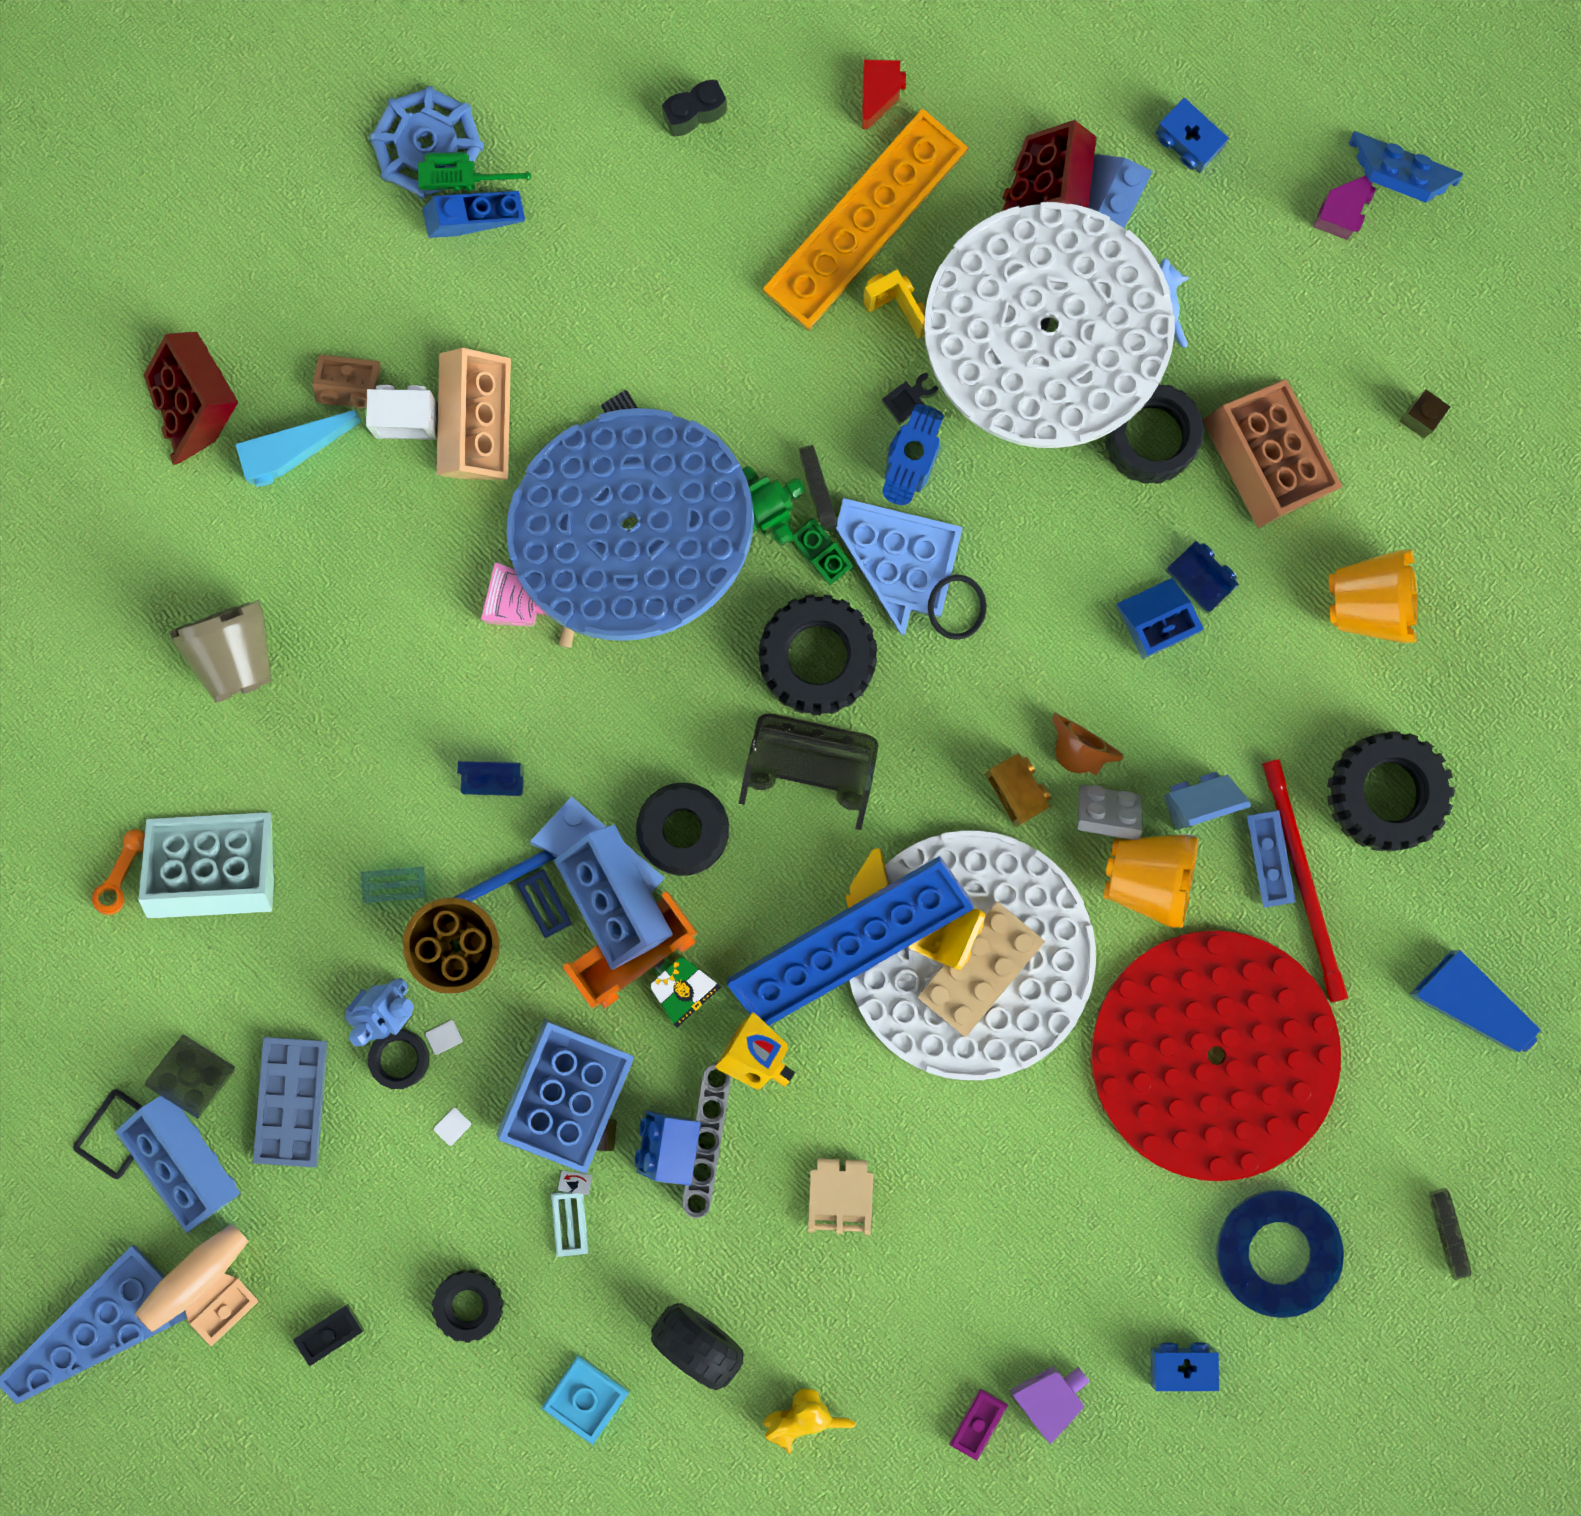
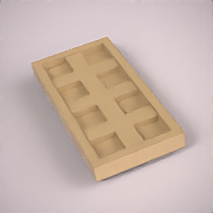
(994, 962)

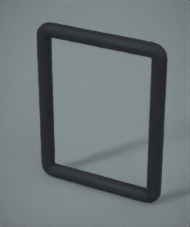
(92, 1123)

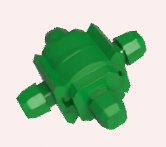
(772, 504)

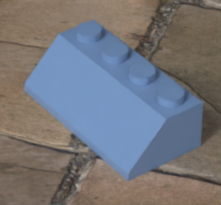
(1116, 187)
(612, 896)
(177, 1162)

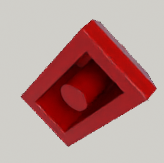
(880, 88)

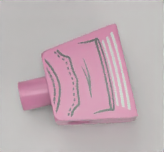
(508, 601)

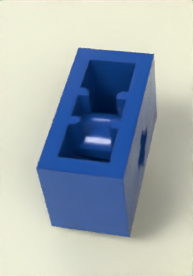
(1187, 121)
(1199, 1377)

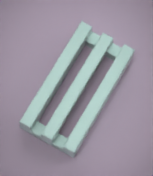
(570, 1224)

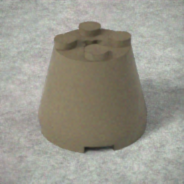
(227, 650)

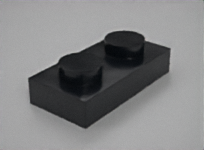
(328, 1335)

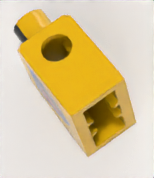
(755, 1055)

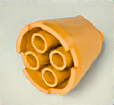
(1377, 597)
(1153, 876)

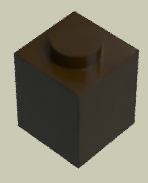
(1424, 413)

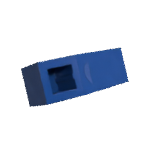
(471, 213)

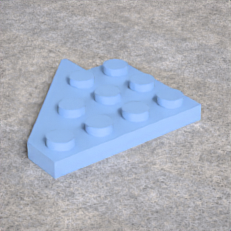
(899, 556)

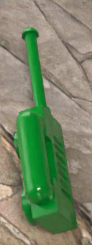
(455, 177)

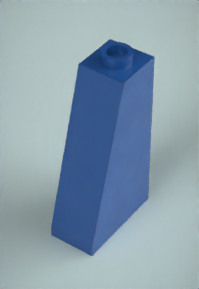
(1472, 999)

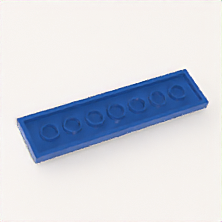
(851, 942)

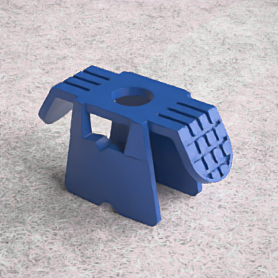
(903, 473)

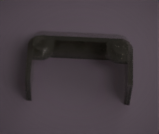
(812, 756)

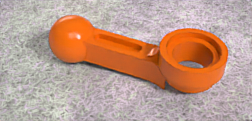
(133, 844)

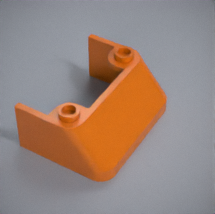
(600, 983)

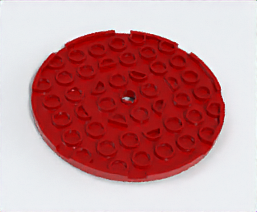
(1227, 1115)

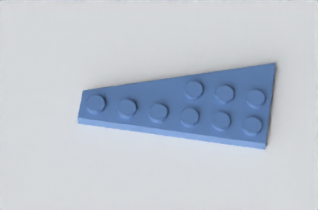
(90, 1330)

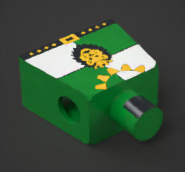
(681, 988)

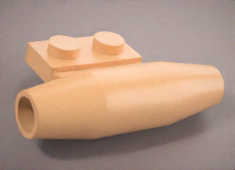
(202, 1289)

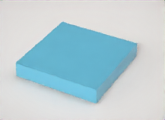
(585, 1399)

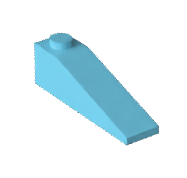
(282, 451)

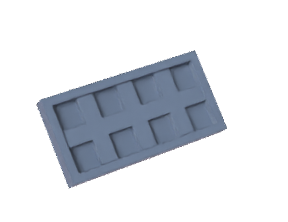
(290, 1102)

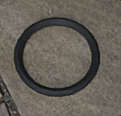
(957, 636)

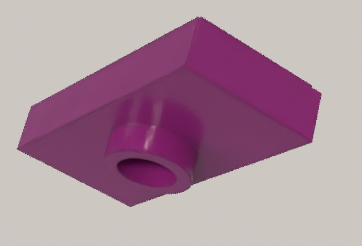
(978, 1424)

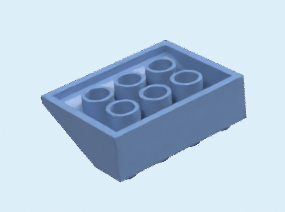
(564, 1096)

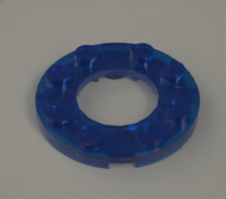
(1324, 1262)

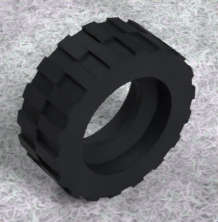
(467, 1330)

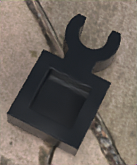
(904, 398)

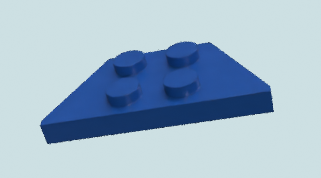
(1402, 170)

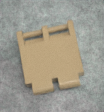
(840, 1196)

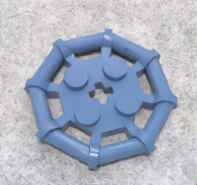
(420, 125)

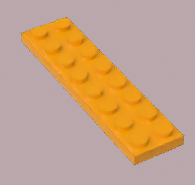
(865, 219)

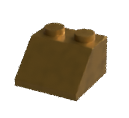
(1018, 789)

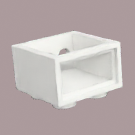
(402, 413)

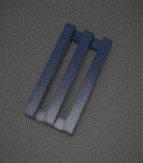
(556, 926)

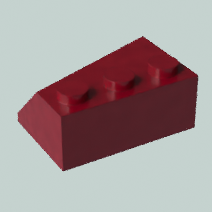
(1054, 167)
(189, 394)

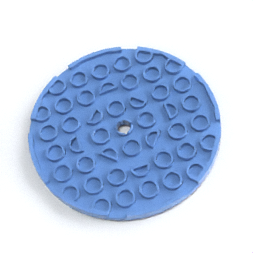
(664, 570)

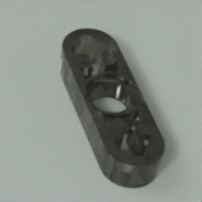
(817, 487)
(1450, 1233)

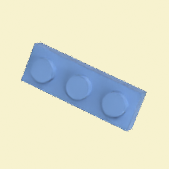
(1271, 859)

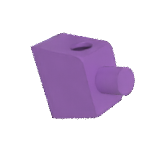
(1051, 1400)

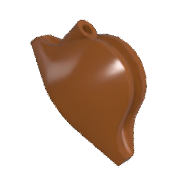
(1081, 749)

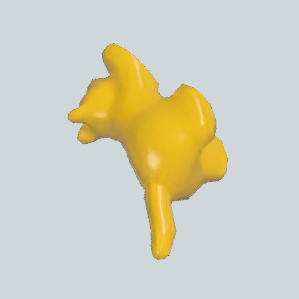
(805, 1417)

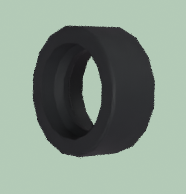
(415, 1076)

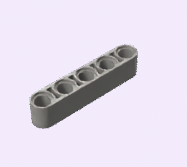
(707, 1155)

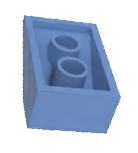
(1205, 800)

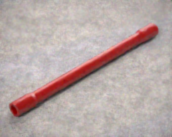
(1331, 974)

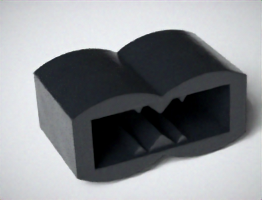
(689, 109)

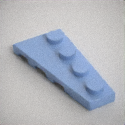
(571, 825)

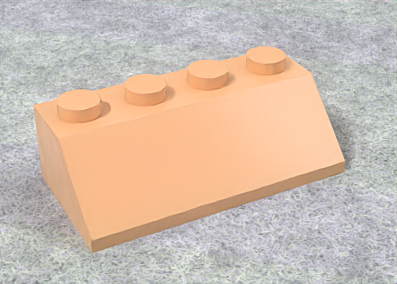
(473, 415)

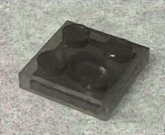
(190, 1076)

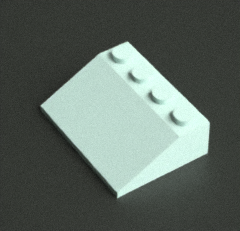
(207, 865)

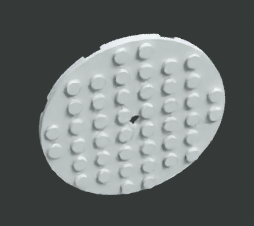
(1039, 383)
(1037, 1005)

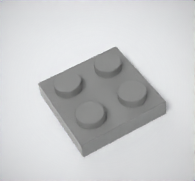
(1109, 812)

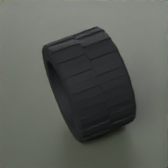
(1146, 471)

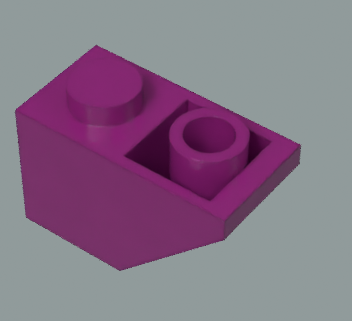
(1343, 206)

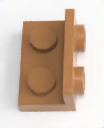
(344, 380)

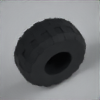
(678, 798)
(697, 1346)

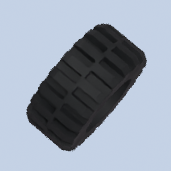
(825, 613)
(1430, 784)

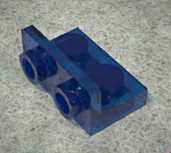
(1203, 576)
(491, 778)

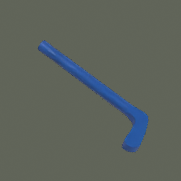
(506, 876)

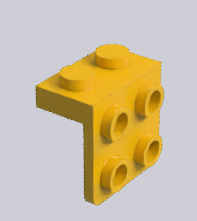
(884, 289)
(952, 942)

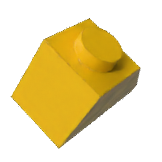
(869, 879)

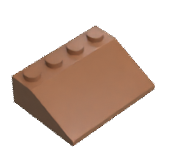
(1271, 452)

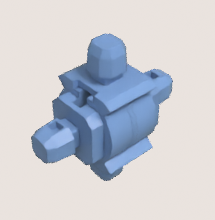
(378, 1012)

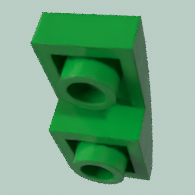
(821, 551)

